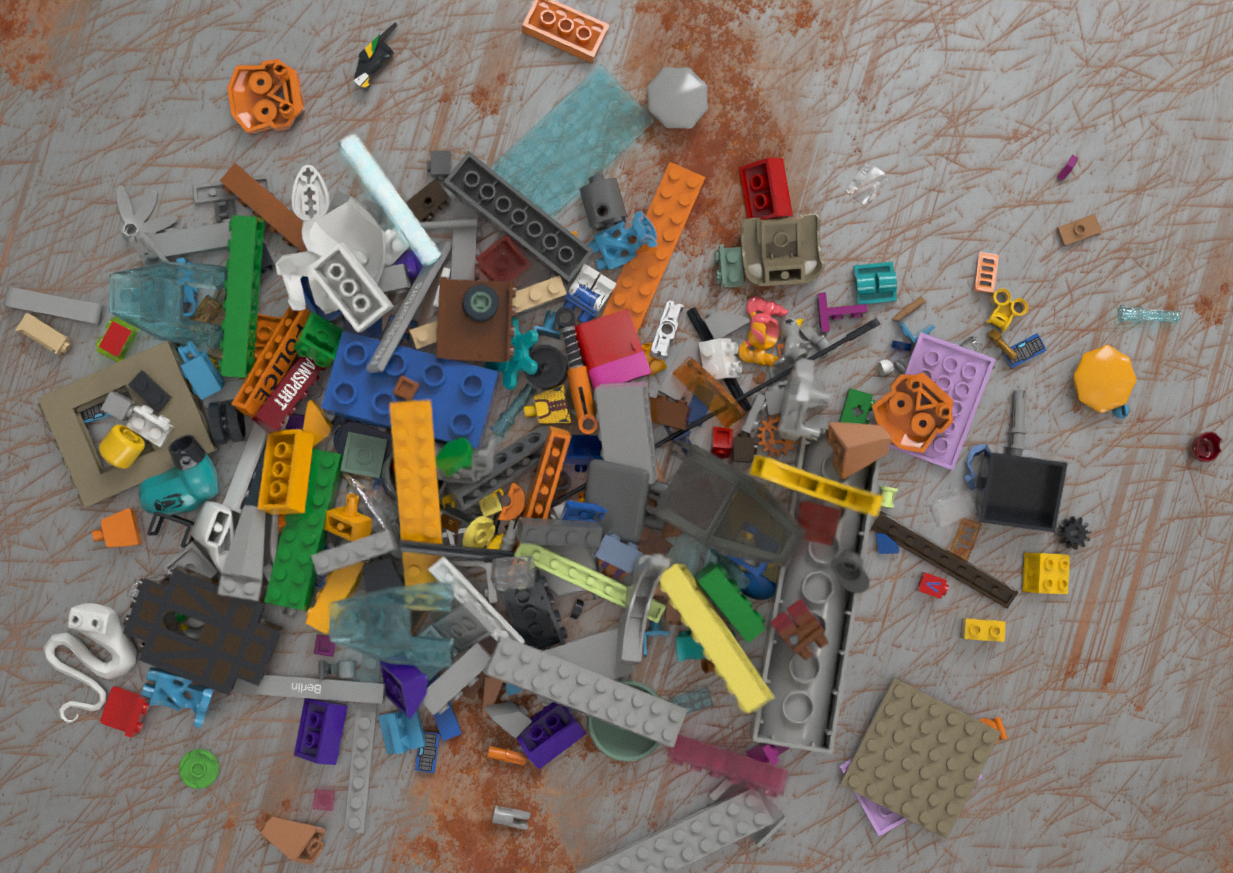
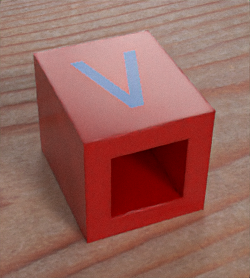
(932, 585)

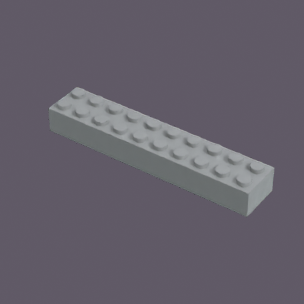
(585, 691)
(689, 837)

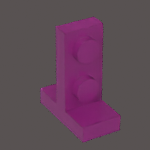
(836, 313)
(766, 752)

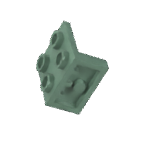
(730, 267)

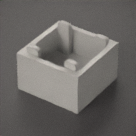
(195, 559)

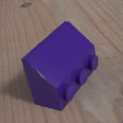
(404, 686)
(320, 731)
(550, 734)

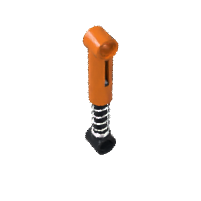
(577, 373)

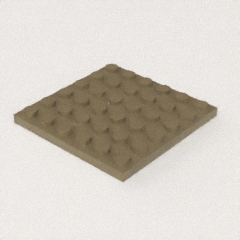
(920, 758)

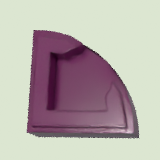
(1068, 167)

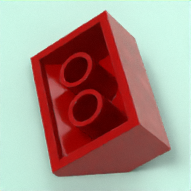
(766, 189)

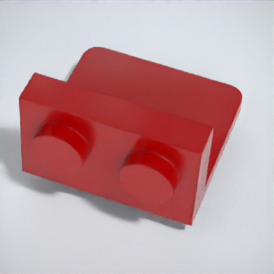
(125, 711)

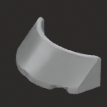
(481, 465)

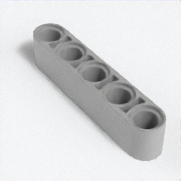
(52, 305)

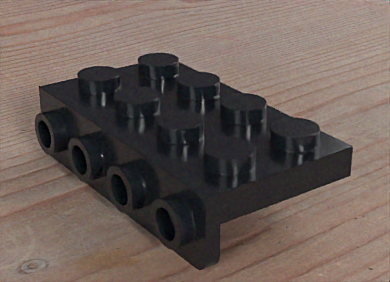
(534, 615)

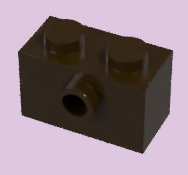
(428, 201)
(743, 448)

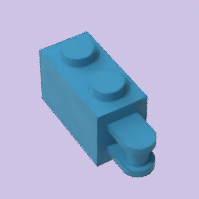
(200, 371)

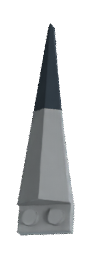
(244, 562)

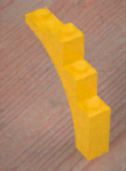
(816, 486)

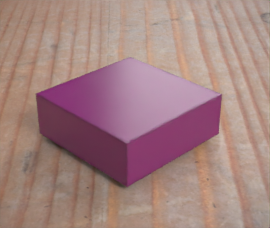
(324, 646)

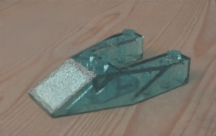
(154, 299)
(381, 624)

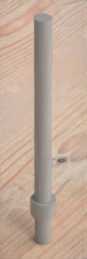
(441, 224)

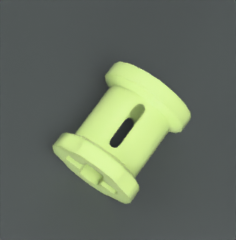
(888, 496)

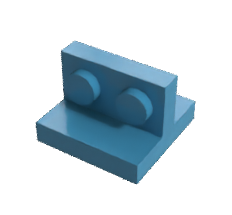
(401, 733)

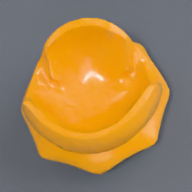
(1104, 379)

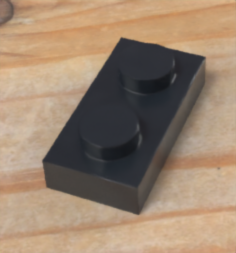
(150, 391)

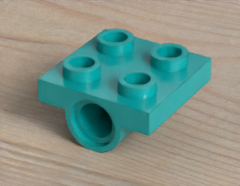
(875, 283)

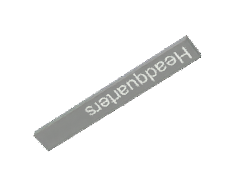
(407, 311)

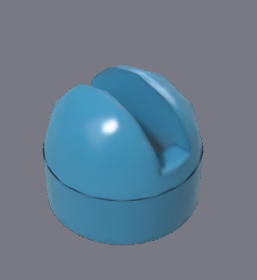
(1117, 412)

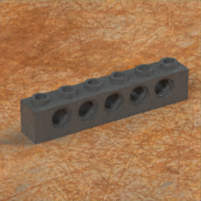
(506, 466)

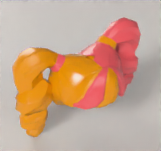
(762, 332)

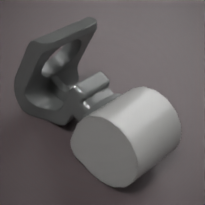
(343, 669)

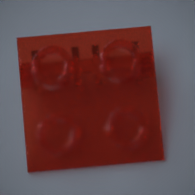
(818, 522)

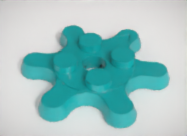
(521, 357)

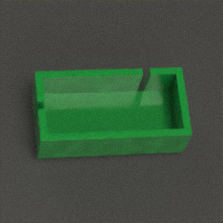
(727, 598)

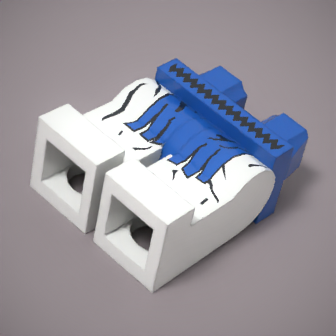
(589, 300)

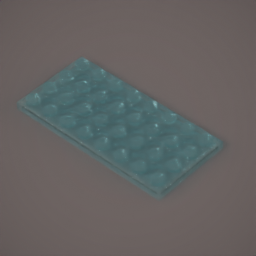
(574, 142)

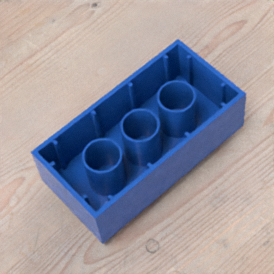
(457, 390)

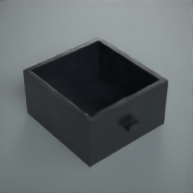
(1020, 488)

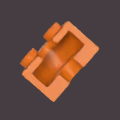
(518, 503)

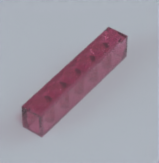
(730, 765)

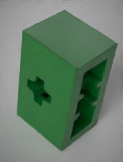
(853, 399)

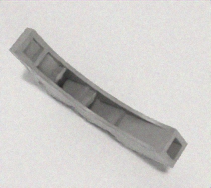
(632, 623)

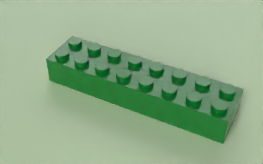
(242, 295)
(305, 535)

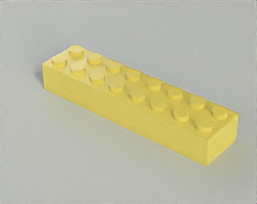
(715, 638)

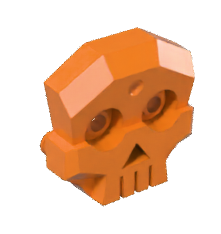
(249, 99)
(903, 421)

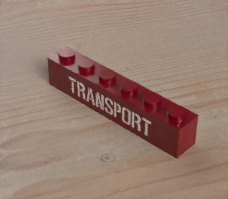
(287, 393)

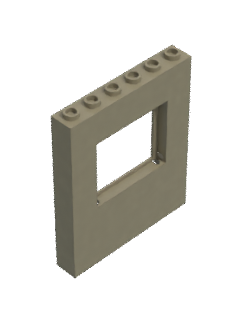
(76, 445)

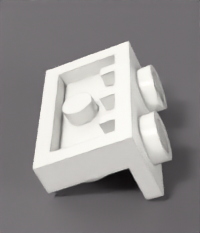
(395, 245)
(149, 425)

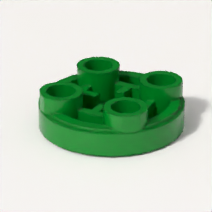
(454, 456)

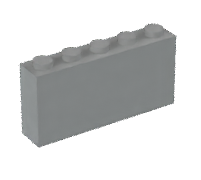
(626, 425)
(593, 653)

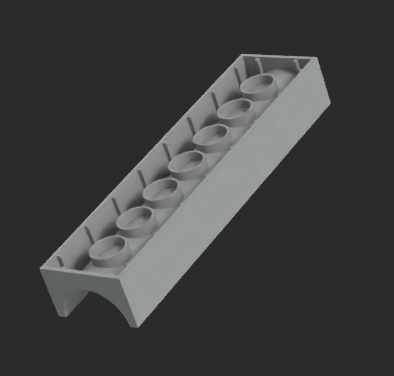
(811, 690)

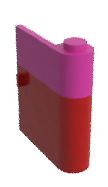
(611, 349)

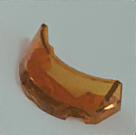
(709, 392)

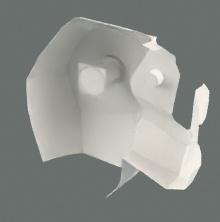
(346, 225)

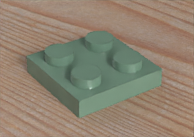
(364, 455)

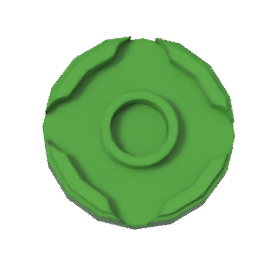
(199, 768)

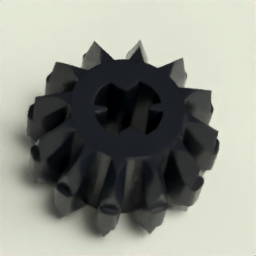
(1075, 540)

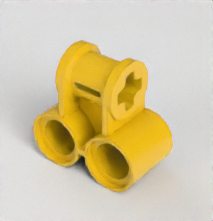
(1004, 312)

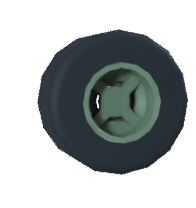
(480, 303)

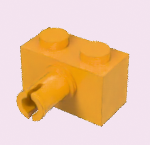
(347, 521)

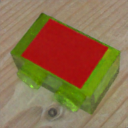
(116, 339)

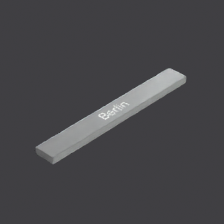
(314, 689)

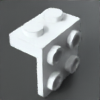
(721, 358)

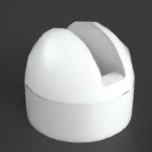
(885, 367)

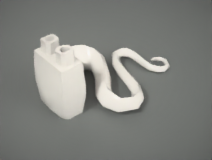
(216, 532)
(104, 628)

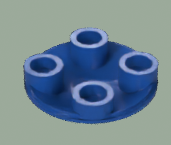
(758, 588)

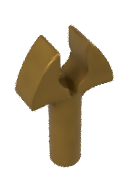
(996, 339)

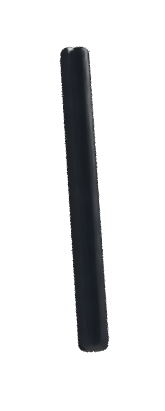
(705, 335)
(452, 550)

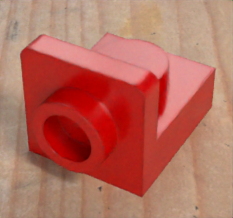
(721, 442)

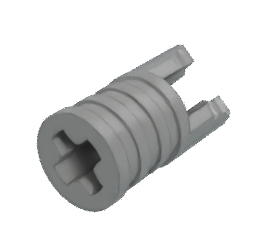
(506, 817)

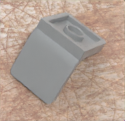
(490, 592)

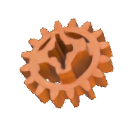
(771, 442)

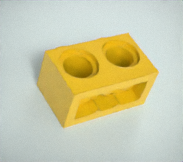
(983, 629)

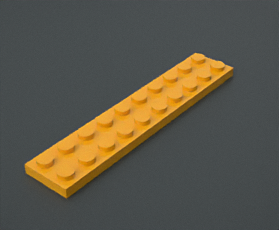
(416, 484)

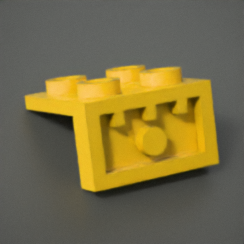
(1046, 573)

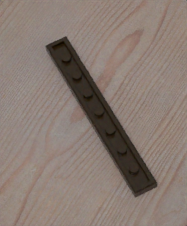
(945, 560)

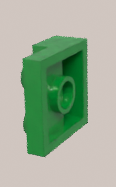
(318, 340)

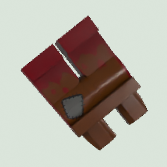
(802, 635)

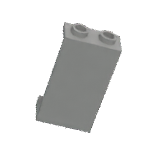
(762, 836)

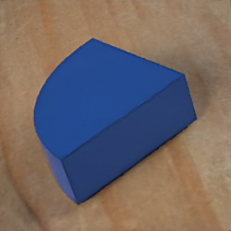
(886, 544)

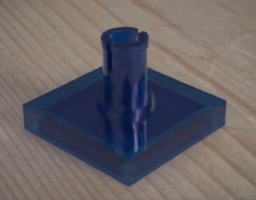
(583, 450)

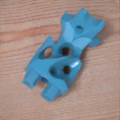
(612, 247)
(174, 686)

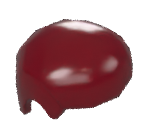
(1206, 446)

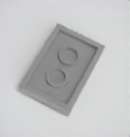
(464, 625)

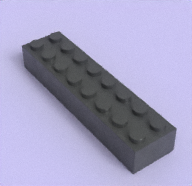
(517, 217)

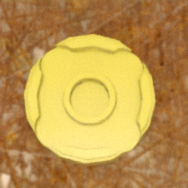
(479, 533)

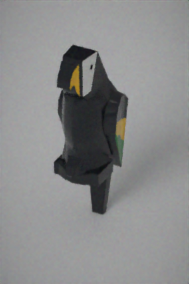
(372, 58)

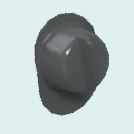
(850, 571)

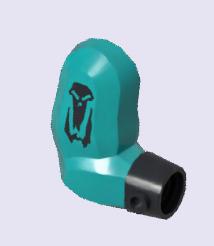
(185, 485)

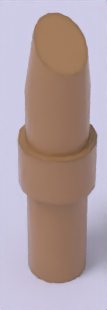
(908, 309)

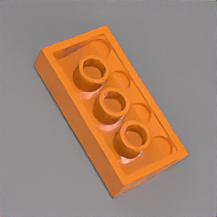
(565, 28)

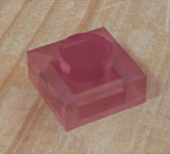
(324, 799)

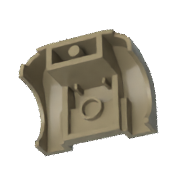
(782, 250)

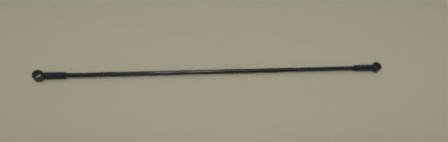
(849, 337)

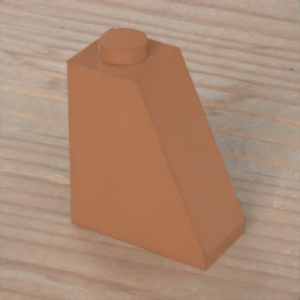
(856, 445)
(296, 840)

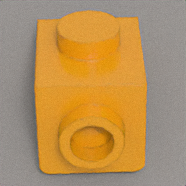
(655, 364)

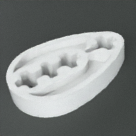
(299, 198)

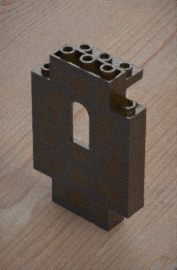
(232, 641)

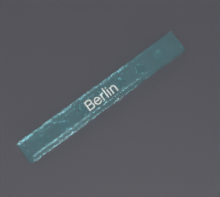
(390, 200)

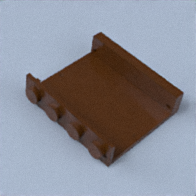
(472, 340)

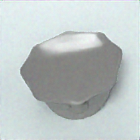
(677, 97)
(582, 555)

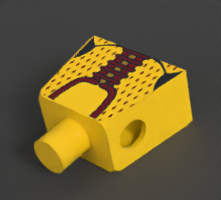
(550, 407)

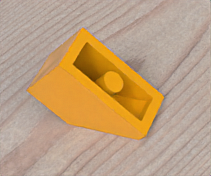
(316, 423)

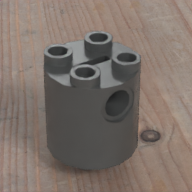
(598, 197)

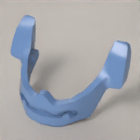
(975, 451)

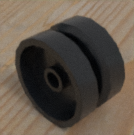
(557, 370)
(226, 422)

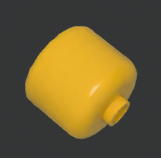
(121, 446)

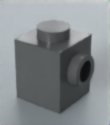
(440, 164)

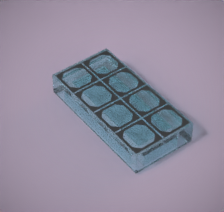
(693, 700)

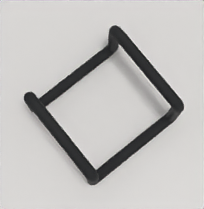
(180, 520)

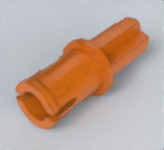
(507, 755)

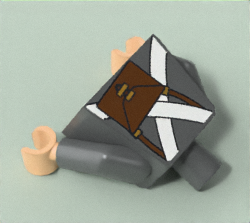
(453, 524)

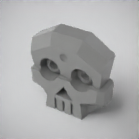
(795, 401)

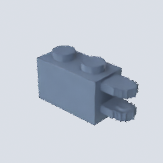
(618, 553)

